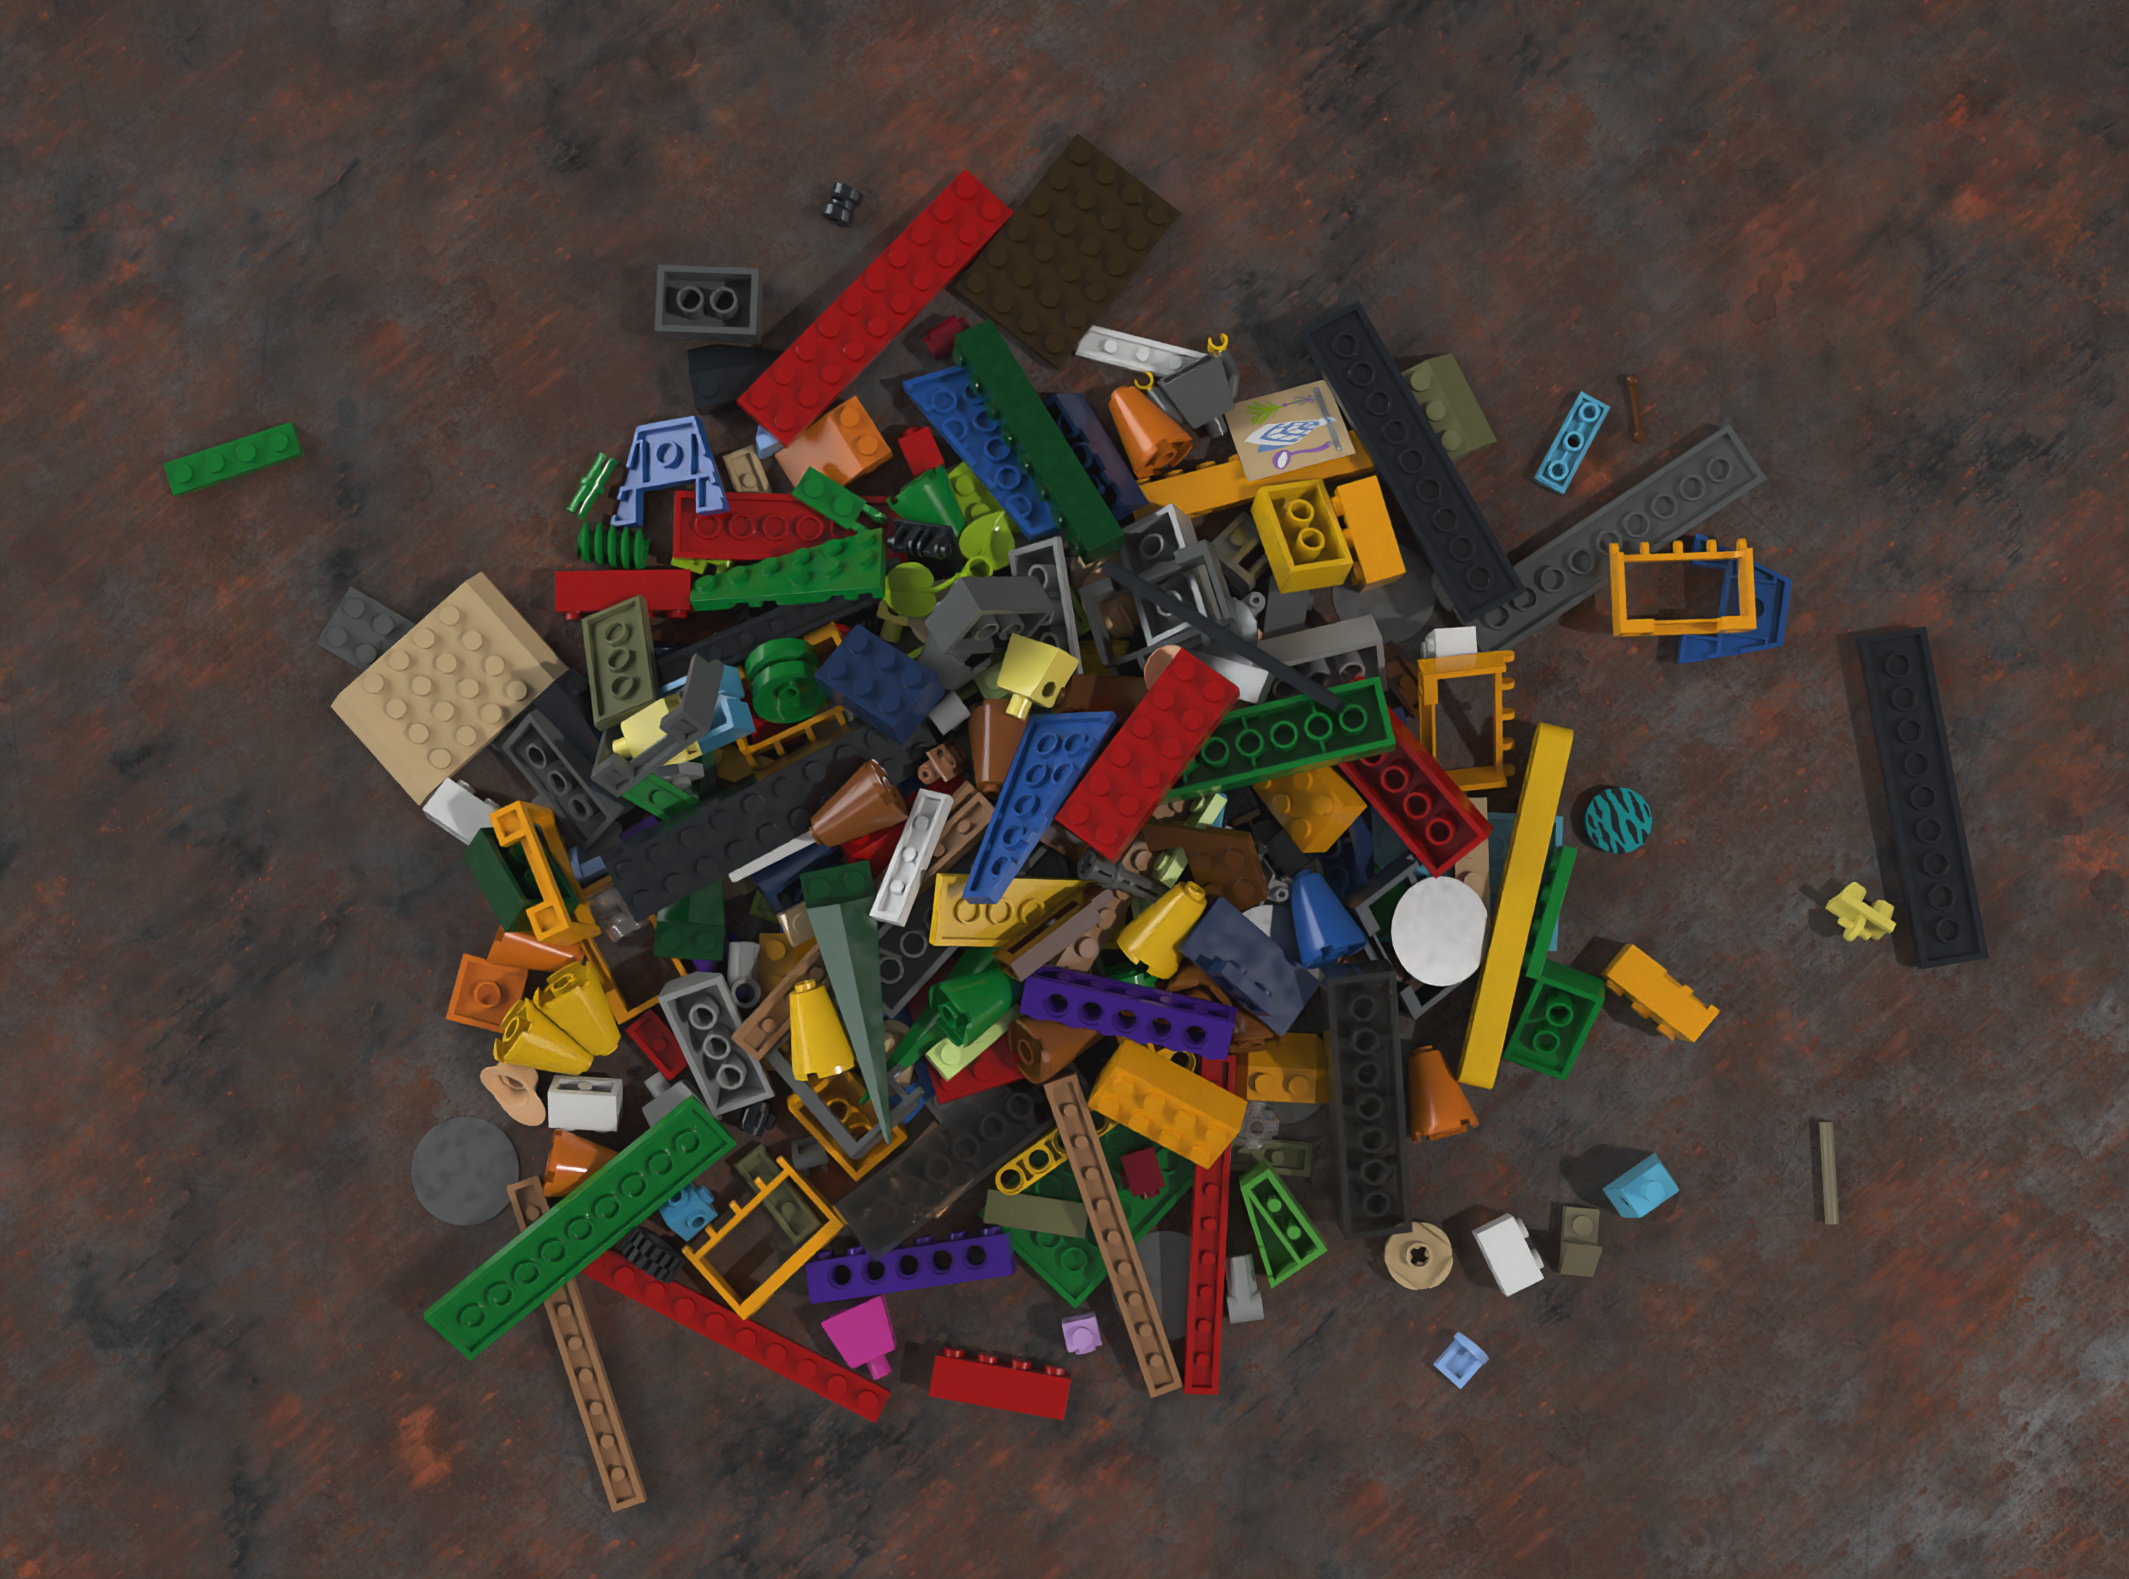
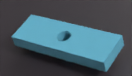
(1562, 459)

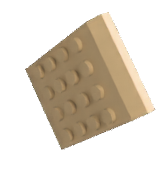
(449, 687)

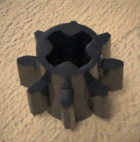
(756, 1118)

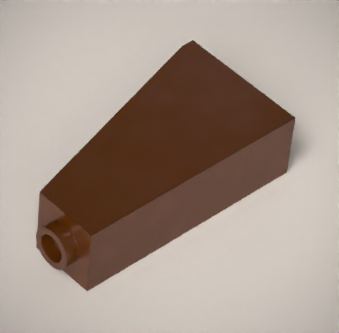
(1101, 694)

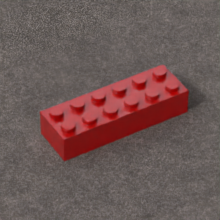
(1147, 756)
(1419, 800)

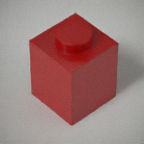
(920, 450)

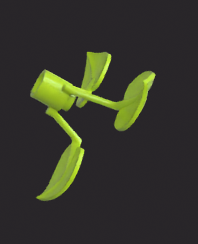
(982, 542)

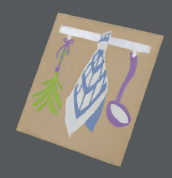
(1288, 430)

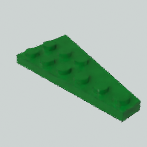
(804, 576)

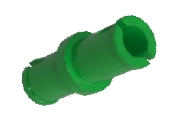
(591, 486)

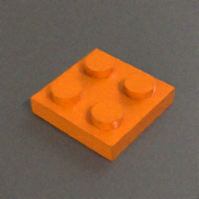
(485, 992)

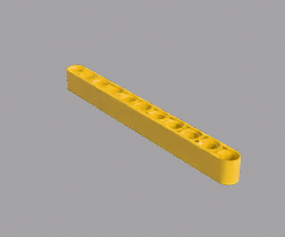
(1515, 905)

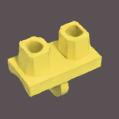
(1859, 917)

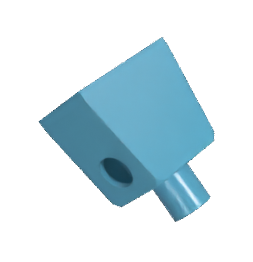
(1642, 1188)

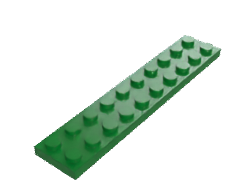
(580, 1228)

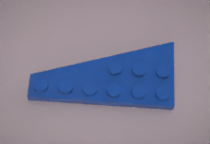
(1040, 779)

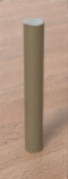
(1829, 1172)

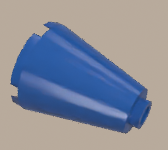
(1321, 922)

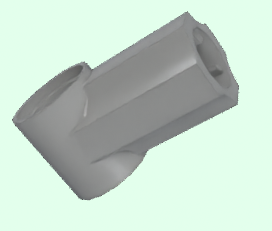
(949, 713)
(744, 972)
(1243, 1297)

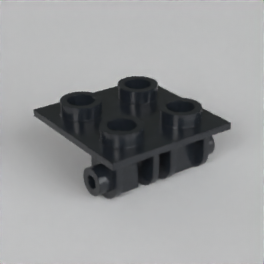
(929, 545)

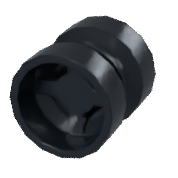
(842, 205)

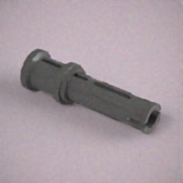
(1102, 870)

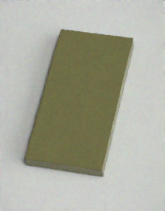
(620, 662)

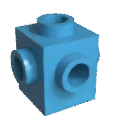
(689, 1210)

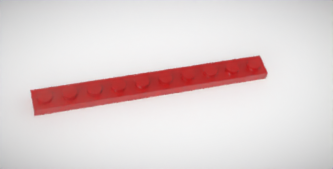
(1208, 1255)
(744, 1337)

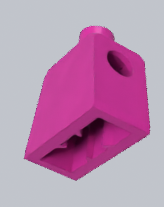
(863, 1334)

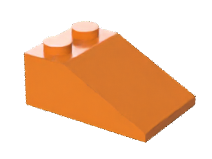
(838, 445)

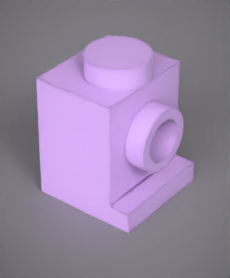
(1081, 1332)

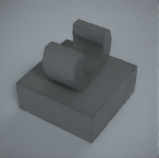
(808, 1153)

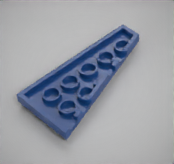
(977, 440)

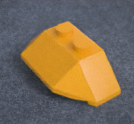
(1284, 1072)

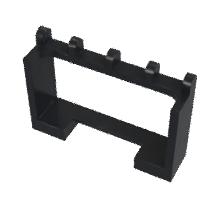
(1357, 903)

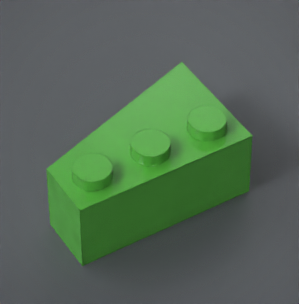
(1280, 1224)

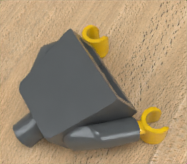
(1199, 390)

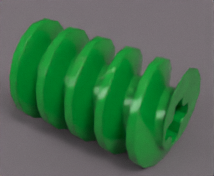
(613, 547)

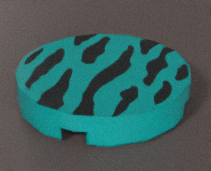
(1617, 820)

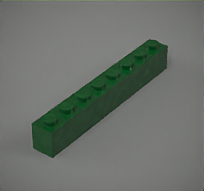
(1037, 442)

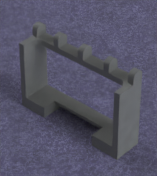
(1109, 589)
(683, 727)
(841, 1132)

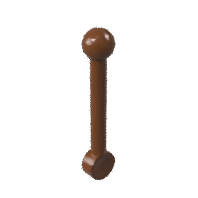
(1639, 435)

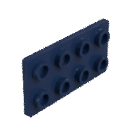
(1249, 966)

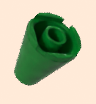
(930, 500)
(974, 1003)

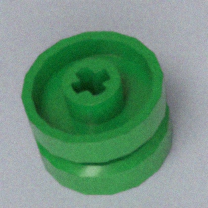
(784, 680)

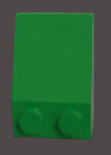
(1554, 1019)

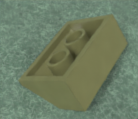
(1449, 406)

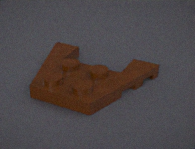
(1219, 859)

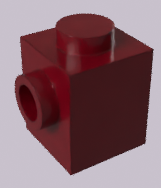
(1141, 1172)

